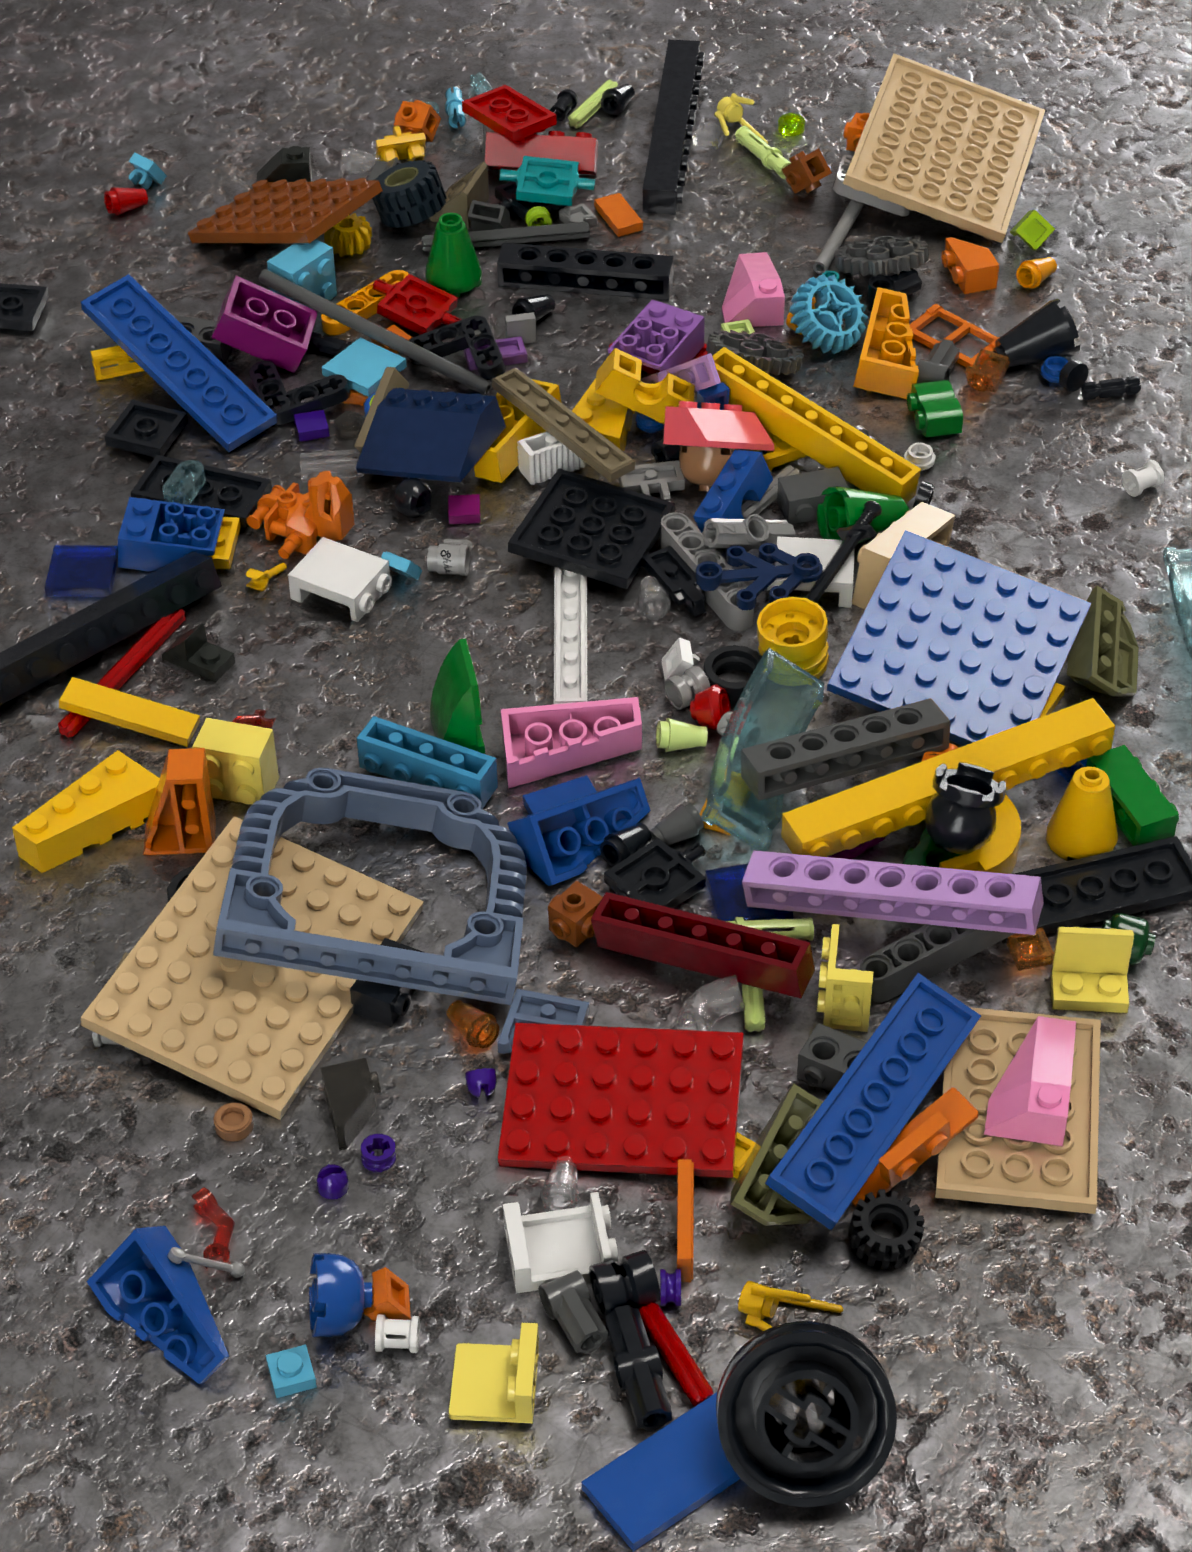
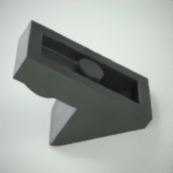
(198, 656)

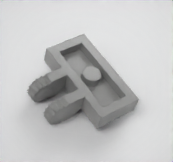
(655, 478)

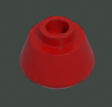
(710, 706)

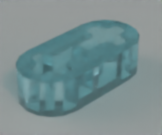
(186, 477)

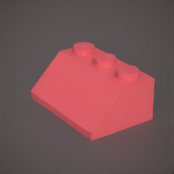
(714, 427)

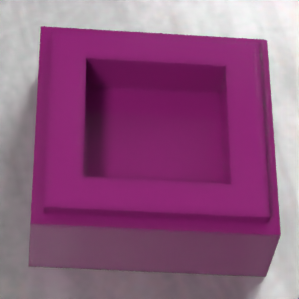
(464, 509)

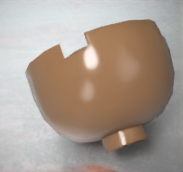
(703, 464)

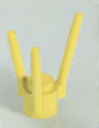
(732, 111)

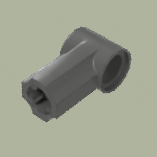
(938, 363)
(571, 1305)

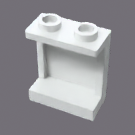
(824, 550)
(341, 576)
(557, 1242)

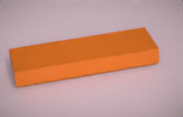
(685, 1219)

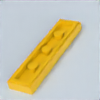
(129, 711)

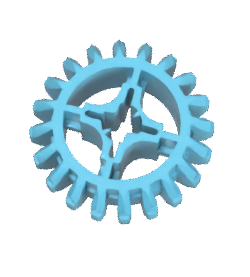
(824, 323)

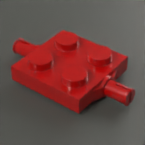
(416, 304)

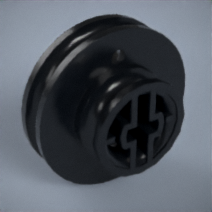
(808, 1453)

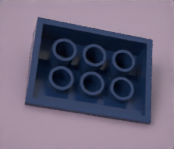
(430, 434)

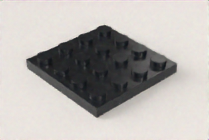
(591, 528)

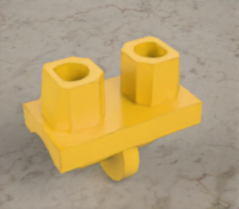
(401, 146)

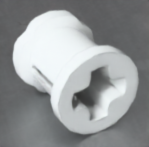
(1142, 478)
(397, 1333)

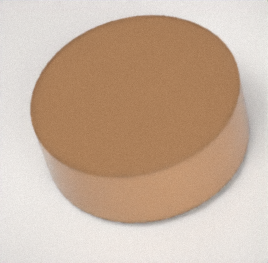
(233, 1122)

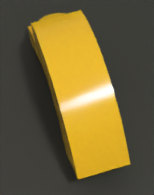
(1001, 851)

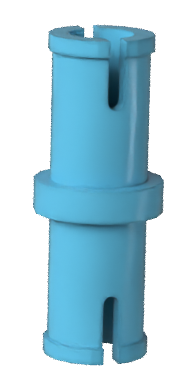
(453, 107)

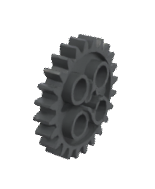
(881, 255)
(758, 349)

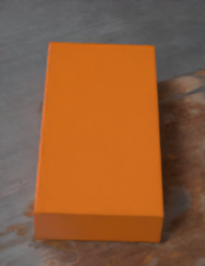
(618, 214)

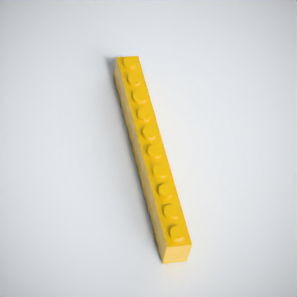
(902, 796)

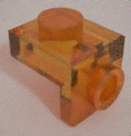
(987, 371)

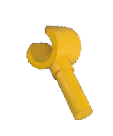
(261, 579)

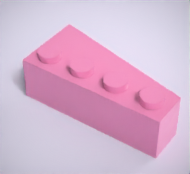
(567, 736)

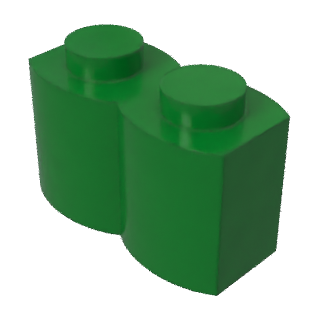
(935, 408)

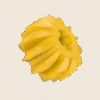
(349, 236)

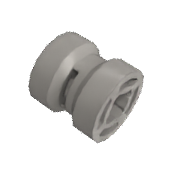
(683, 688)

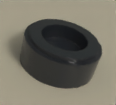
(1073, 375)
(924, 493)

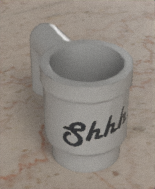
(450, 557)

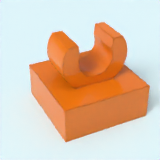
(389, 1296)

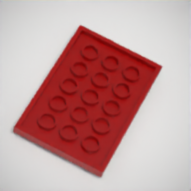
(622, 1099)

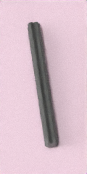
(522, 235)

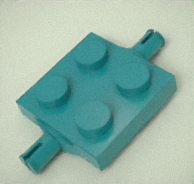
(547, 180)

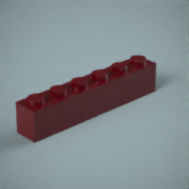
(703, 944)

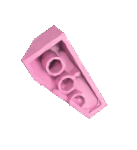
(754, 292)
(1036, 1086)

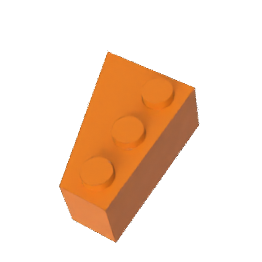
(182, 807)

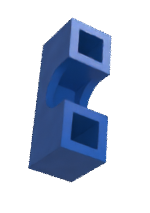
(741, 479)

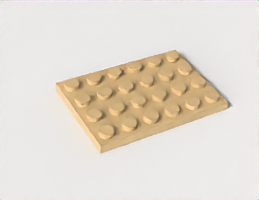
(1014, 1170)

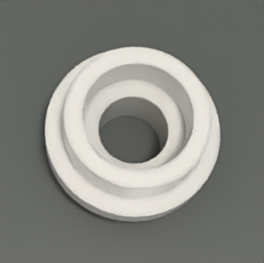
(920, 455)

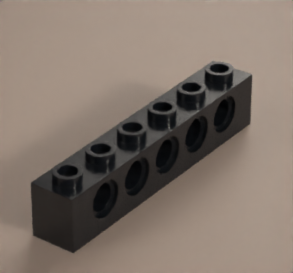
(585, 271)

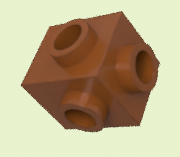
(806, 171)
(572, 913)

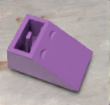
(662, 336)

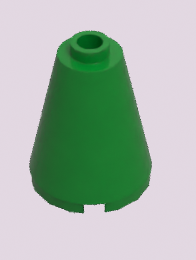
(845, 505)

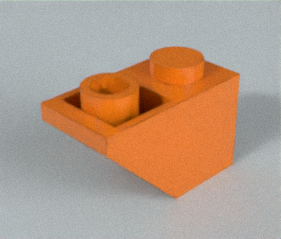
(970, 265)

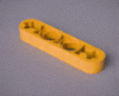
(361, 299)

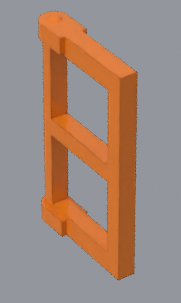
(964, 328)

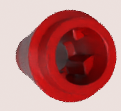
(124, 199)

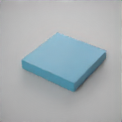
(363, 365)

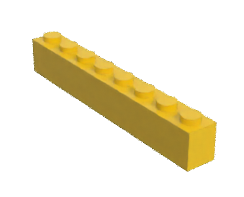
(816, 430)

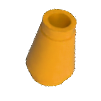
(1034, 272)

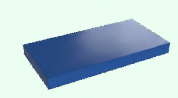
(663, 1476)

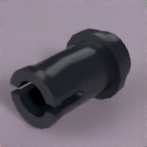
(565, 102)

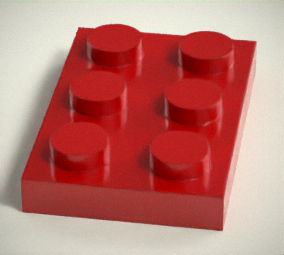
(509, 113)

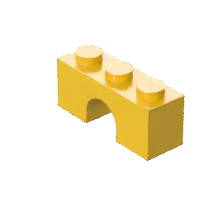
(620, 381)

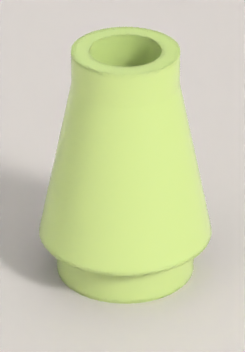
(678, 735)

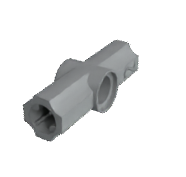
(746, 532)

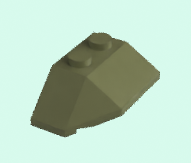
(1105, 648)
(750, 1191)

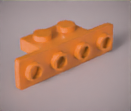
(920, 1140)

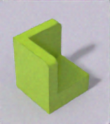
(1033, 229)

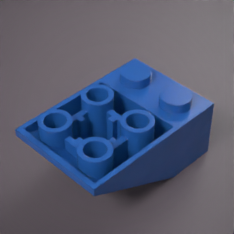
(163, 531)

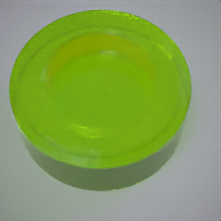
(791, 124)

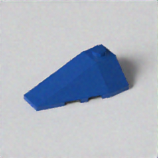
(569, 836)
(161, 1301)

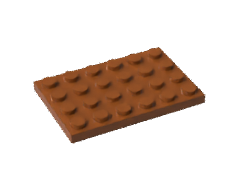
(285, 211)

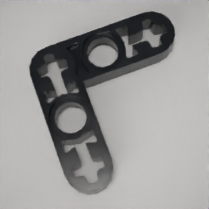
(464, 338)
(333, 391)

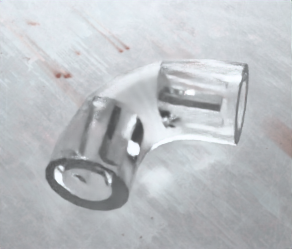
(710, 1004)

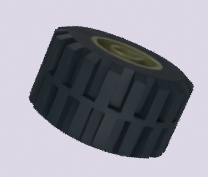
(409, 194)

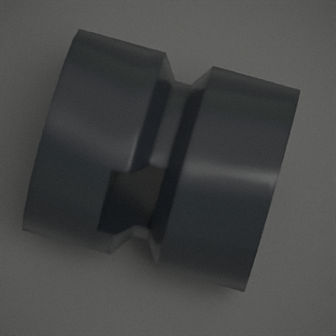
(624, 1283)

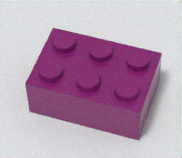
(265, 324)

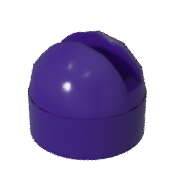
(479, 1079)
(332, 1182)

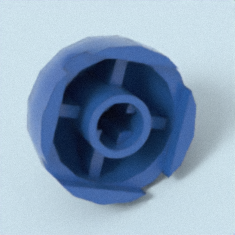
(336, 1295)

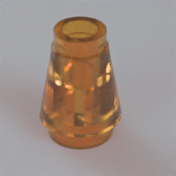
(475, 1025)

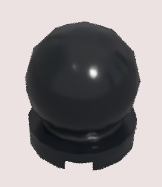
(963, 809)

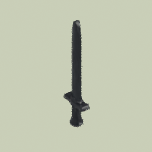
(850, 538)

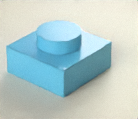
(291, 1371)

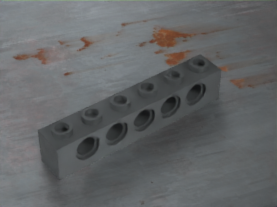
(844, 749)

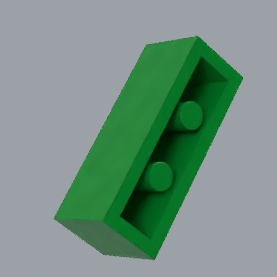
(1137, 800)

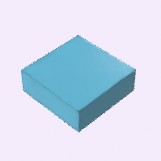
(402, 565)

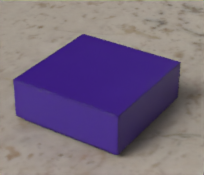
(311, 425)

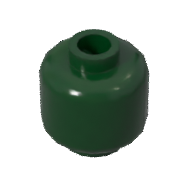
(1143, 940)

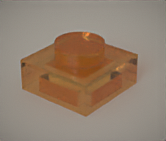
(1030, 950)

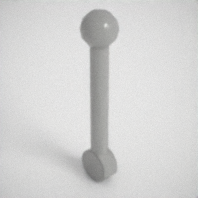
(177, 1255)

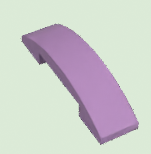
(698, 371)

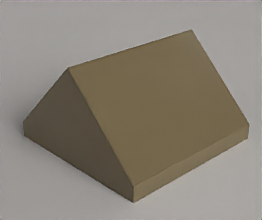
(461, 193)

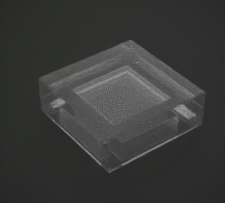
(708, 135)

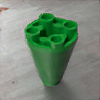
(452, 257)

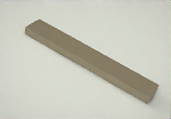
(563, 424)

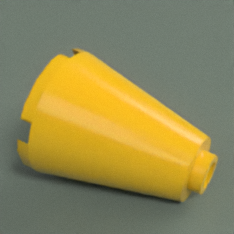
(1084, 817)

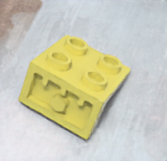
(1091, 969)
(847, 991)
(496, 1380)

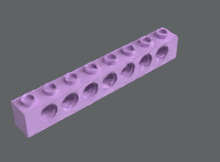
(894, 892)

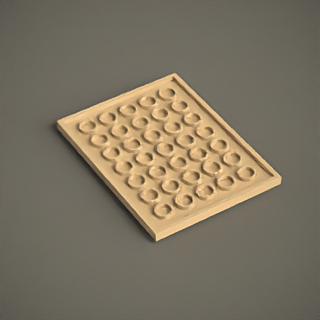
(945, 148)
(236, 1021)

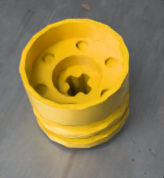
(797, 632)

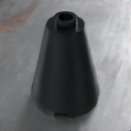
(1041, 335)

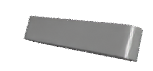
(687, 541)

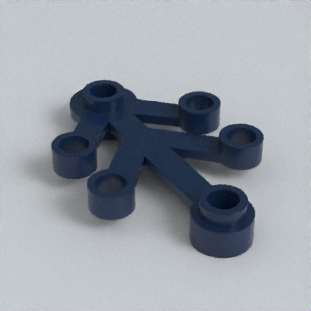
(798, 569)

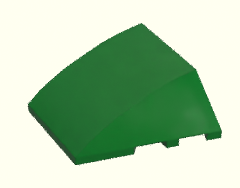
(456, 700)

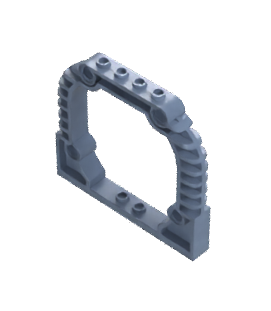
(260, 931)

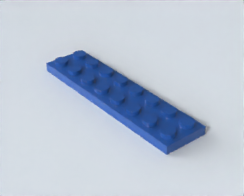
(179, 363)
(872, 1101)

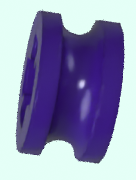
(378, 1163)
(670, 1287)

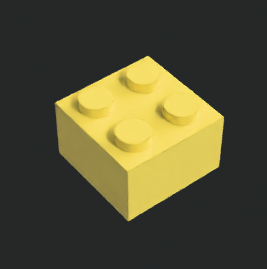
(238, 760)

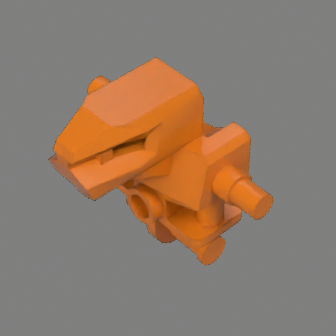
(302, 517)

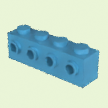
(425, 759)

